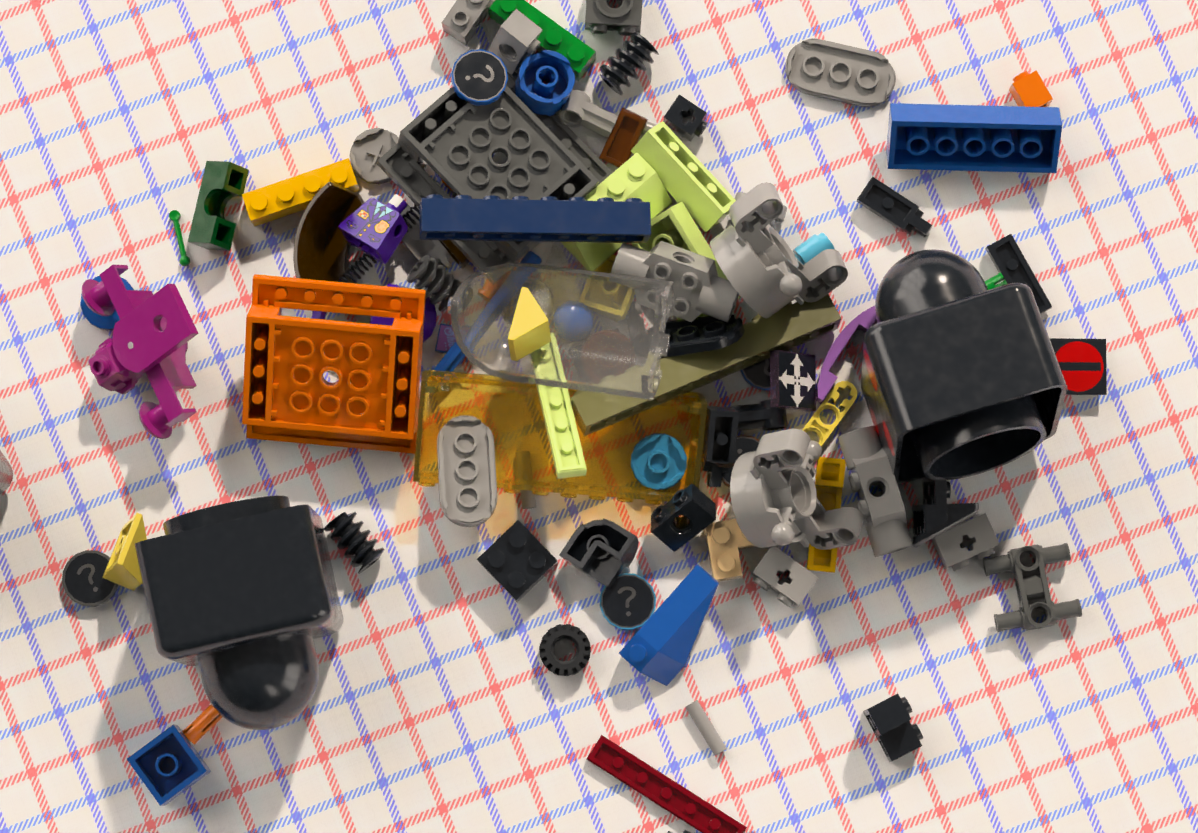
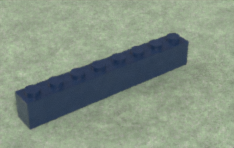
(534, 219)

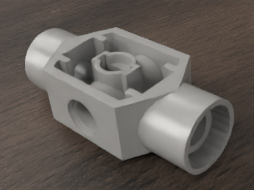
(694, 277)
(871, 467)

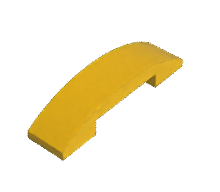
(829, 486)

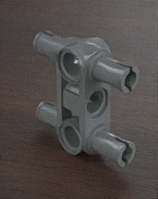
(1032, 587)

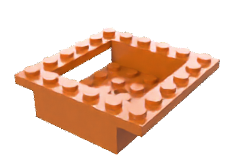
(376, 365)

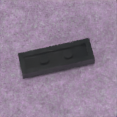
(1015, 269)

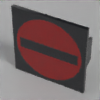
(1082, 365)

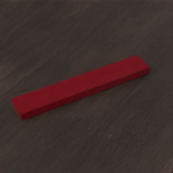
(661, 789)

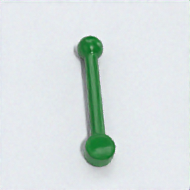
(175, 216)

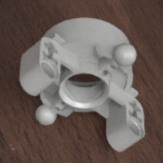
(761, 261)
(778, 498)

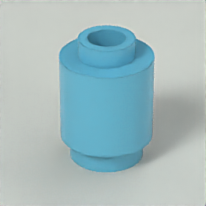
(812, 247)

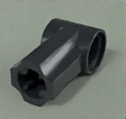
(761, 416)

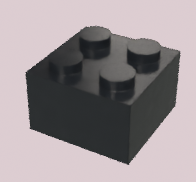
(517, 561)

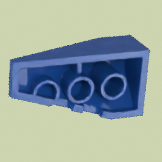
(668, 636)

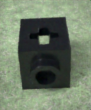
(684, 107)

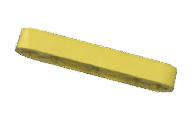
(821, 429)

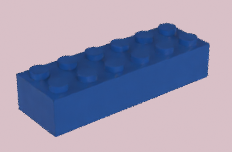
(973, 138)

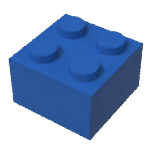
(168, 765)

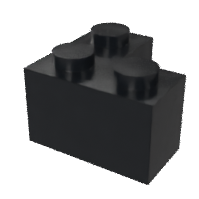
(892, 727)

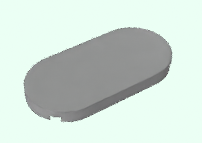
(840, 72)
(466, 471)

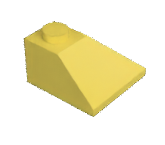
(123, 563)

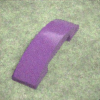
(826, 378)

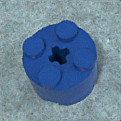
(548, 67)

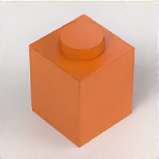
(1030, 90)

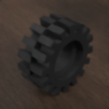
(558, 633)

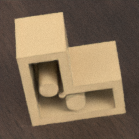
(723, 543)

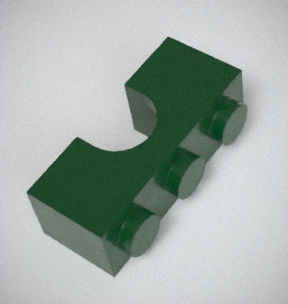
(219, 184)

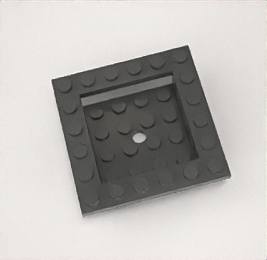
(459, 146)

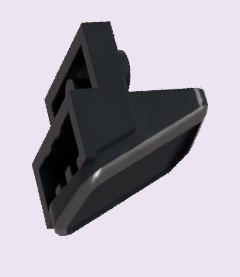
(935, 514)

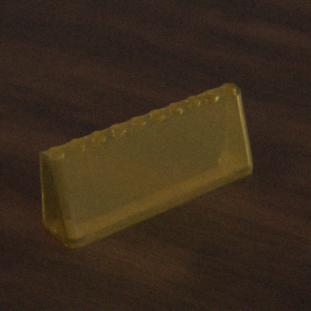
(523, 445)

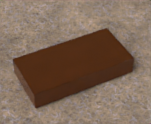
(623, 137)

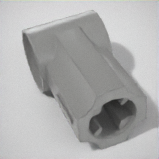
(580, 111)

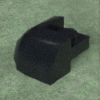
(601, 550)

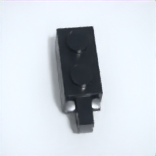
(719, 443)

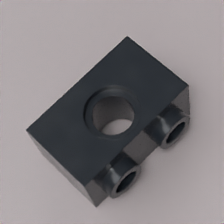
(696, 512)

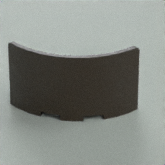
(319, 243)

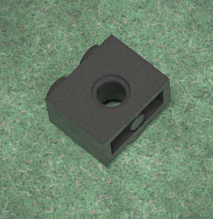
(624, 19)

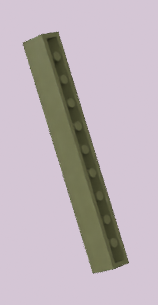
(687, 372)

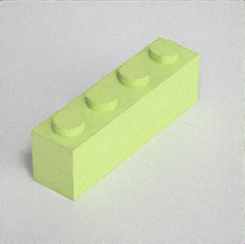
(685, 176)

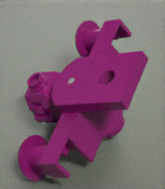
(146, 340)

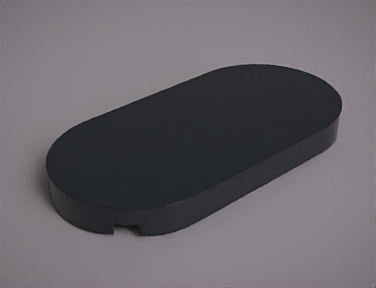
(702, 334)

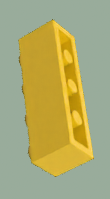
(296, 192)

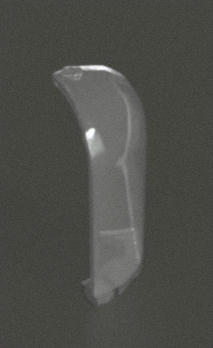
(601, 327)

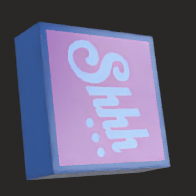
(445, 338)

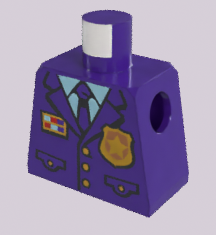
(376, 227)

